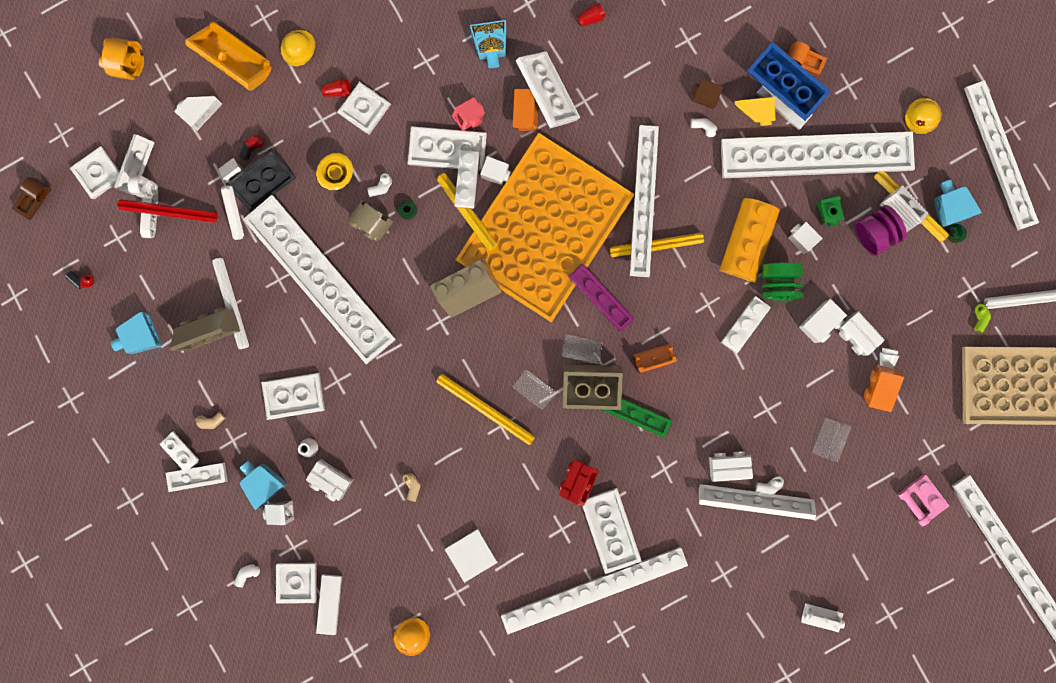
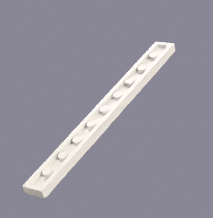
(1008, 551)
(594, 590)

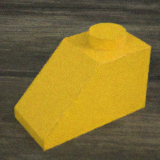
(759, 110)

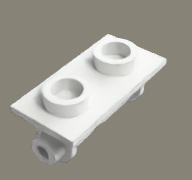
(179, 452)
(822, 618)

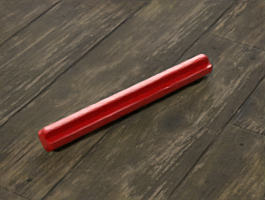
(166, 210)

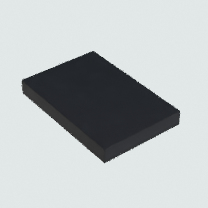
(261, 180)

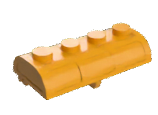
(230, 55)
(749, 239)

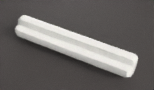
(232, 212)

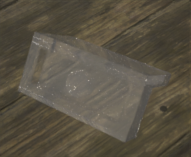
(582, 349)
(534, 389)
(831, 439)

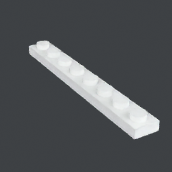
(1001, 155)
(644, 201)

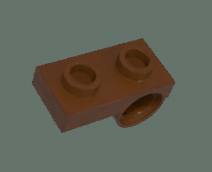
(32, 197)

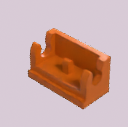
(525, 110)
(654, 358)

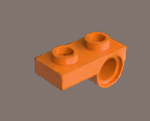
(807, 59)

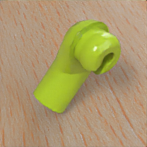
(983, 317)

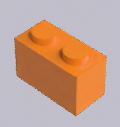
(883, 388)

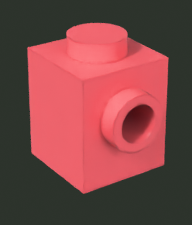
(468, 114)

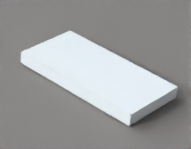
(548, 89)
(442, 147)
(611, 531)

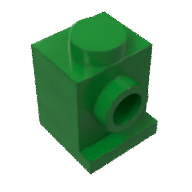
(824, 211)

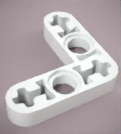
(148, 192)

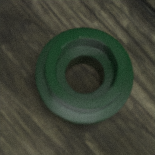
(409, 215)
(957, 233)

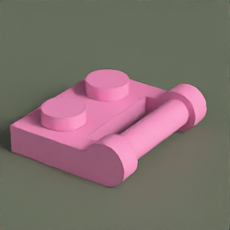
(927, 495)

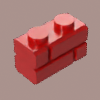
(578, 482)

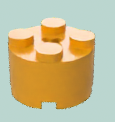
(121, 58)

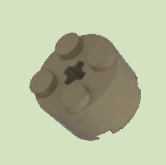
(371, 220)

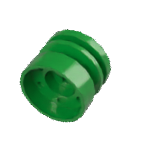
(782, 281)

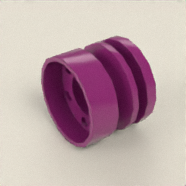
(880, 230)

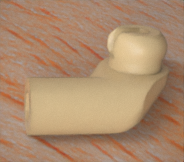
(210, 423)
(413, 484)

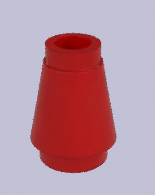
(591, 15)
(336, 88)

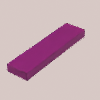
(600, 297)

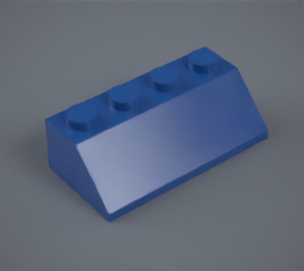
(788, 81)

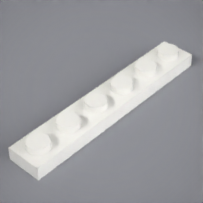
(757, 502)

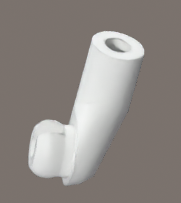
(706, 124)
(382, 187)
(771, 487)
(244, 573)

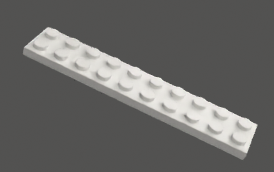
(817, 154)
(319, 279)

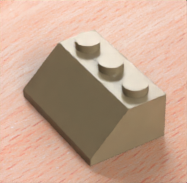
(466, 288)
(204, 330)
(592, 387)

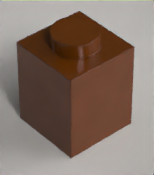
(706, 93)

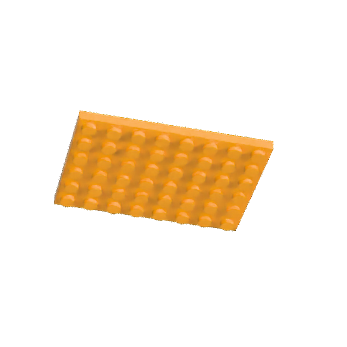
(546, 225)

